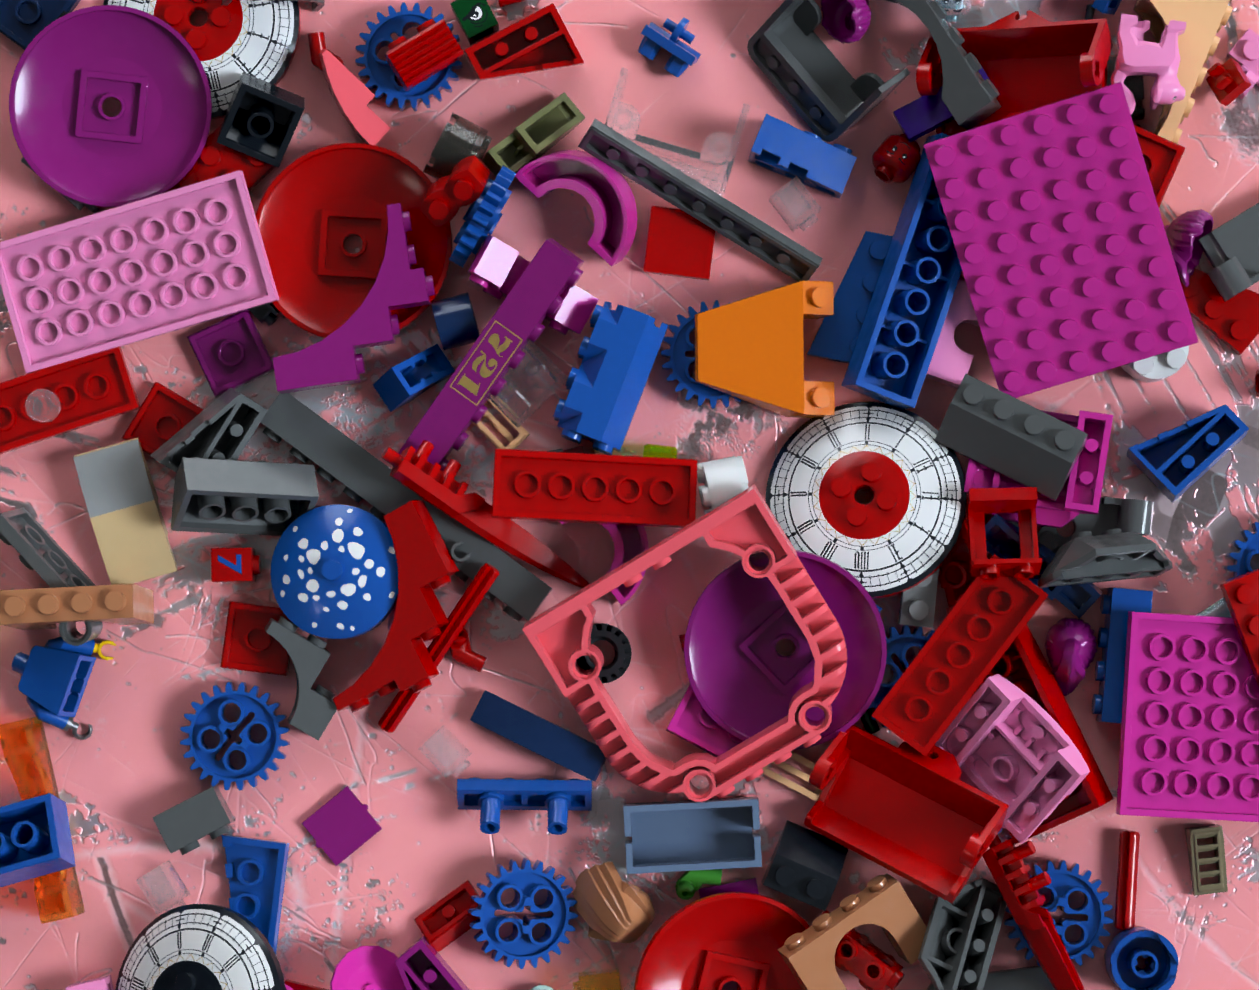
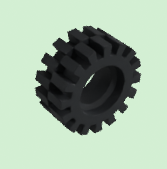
(622, 652)

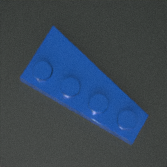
(840, 331)
(257, 881)

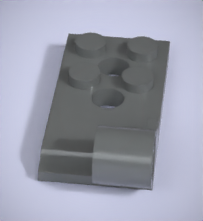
(1234, 253)
(1113, 513)
(42, 553)

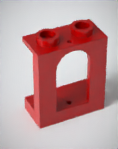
(1003, 500)

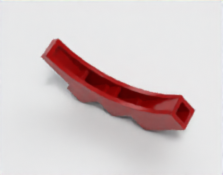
(418, 615)

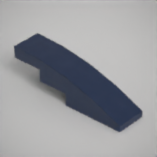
(1003, 541)
(539, 735)

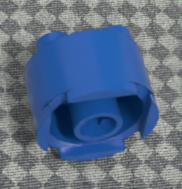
(1123, 954)

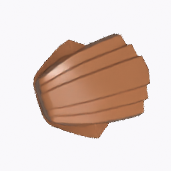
(611, 905)

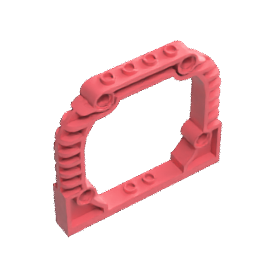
(740, 527)

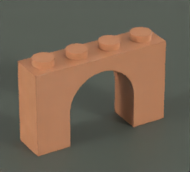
(98, 603)
(881, 903)

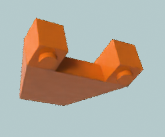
(758, 349)

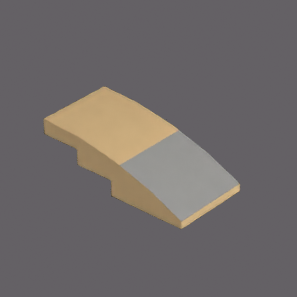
(125, 512)

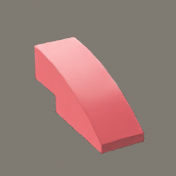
(352, 99)

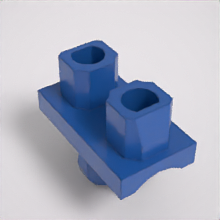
(658, 38)

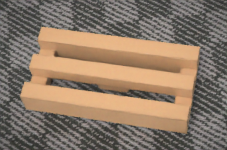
(514, 442)
(812, 795)

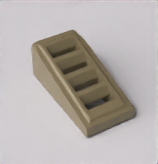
(1216, 833)

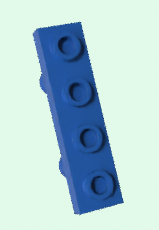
(495, 795)

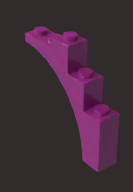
(396, 287)

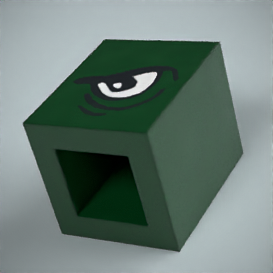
(475, 19)

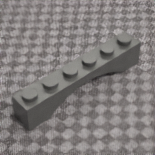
(964, 89)

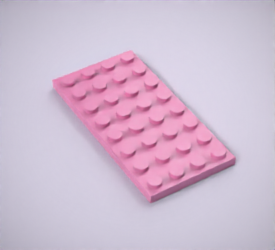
(135, 272)

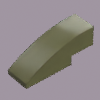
(535, 136)

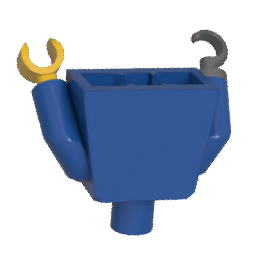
(56, 680)

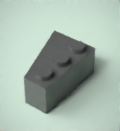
(215, 433)

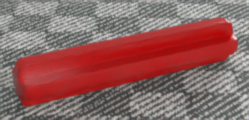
(1127, 880)

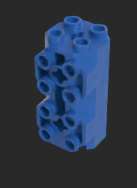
(610, 377)

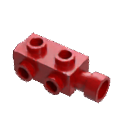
(866, 962)

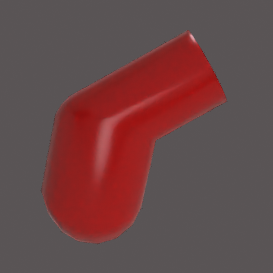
(463, 654)

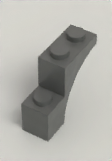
(312, 706)

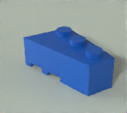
(803, 155)
(1187, 452)

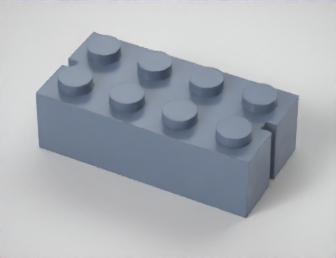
(692, 835)

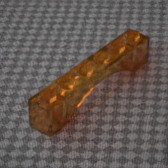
(32, 769)

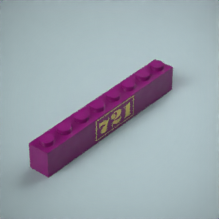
(496, 351)

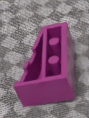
(425, 969)

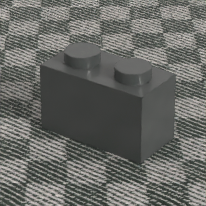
(193, 820)

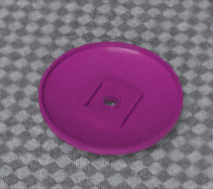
(61, 95)
(735, 655)

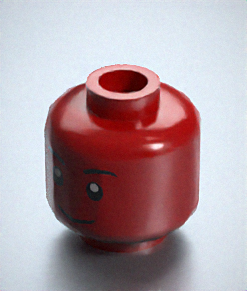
(896, 159)

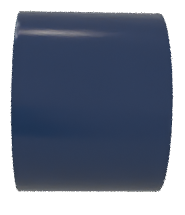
(455, 321)

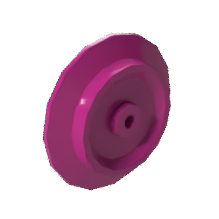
(367, 970)

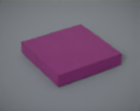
(231, 353)

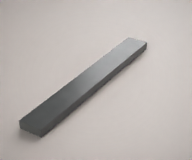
(699, 202)

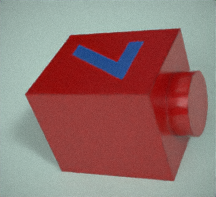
(235, 564)

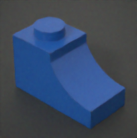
(413, 377)

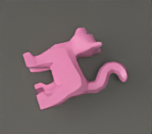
(1149, 59)

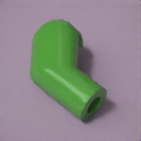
(693, 880)

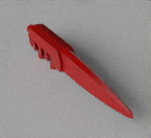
(471, 510)
(1024, 903)

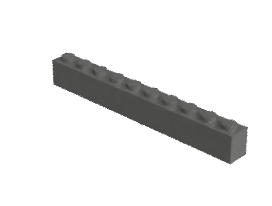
(370, 480)

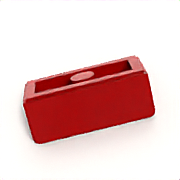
(448, 917)

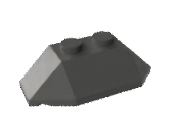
(1104, 559)
(963, 937)

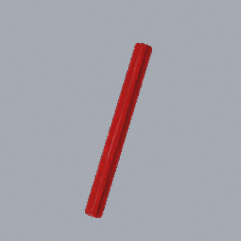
(442, 643)

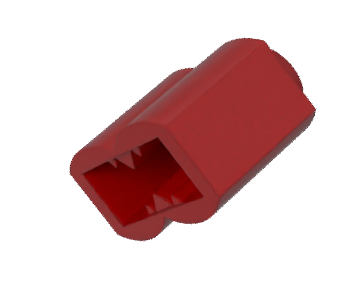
(455, 191)

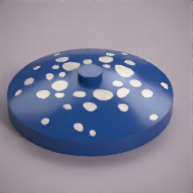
(335, 572)

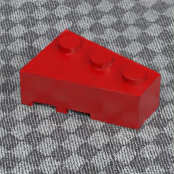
(525, 47)

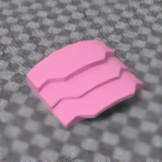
(1014, 754)

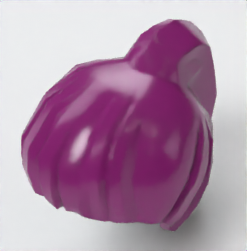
(846, 19)
(1183, 238)
(1070, 650)

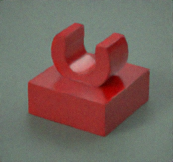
(1227, 81)

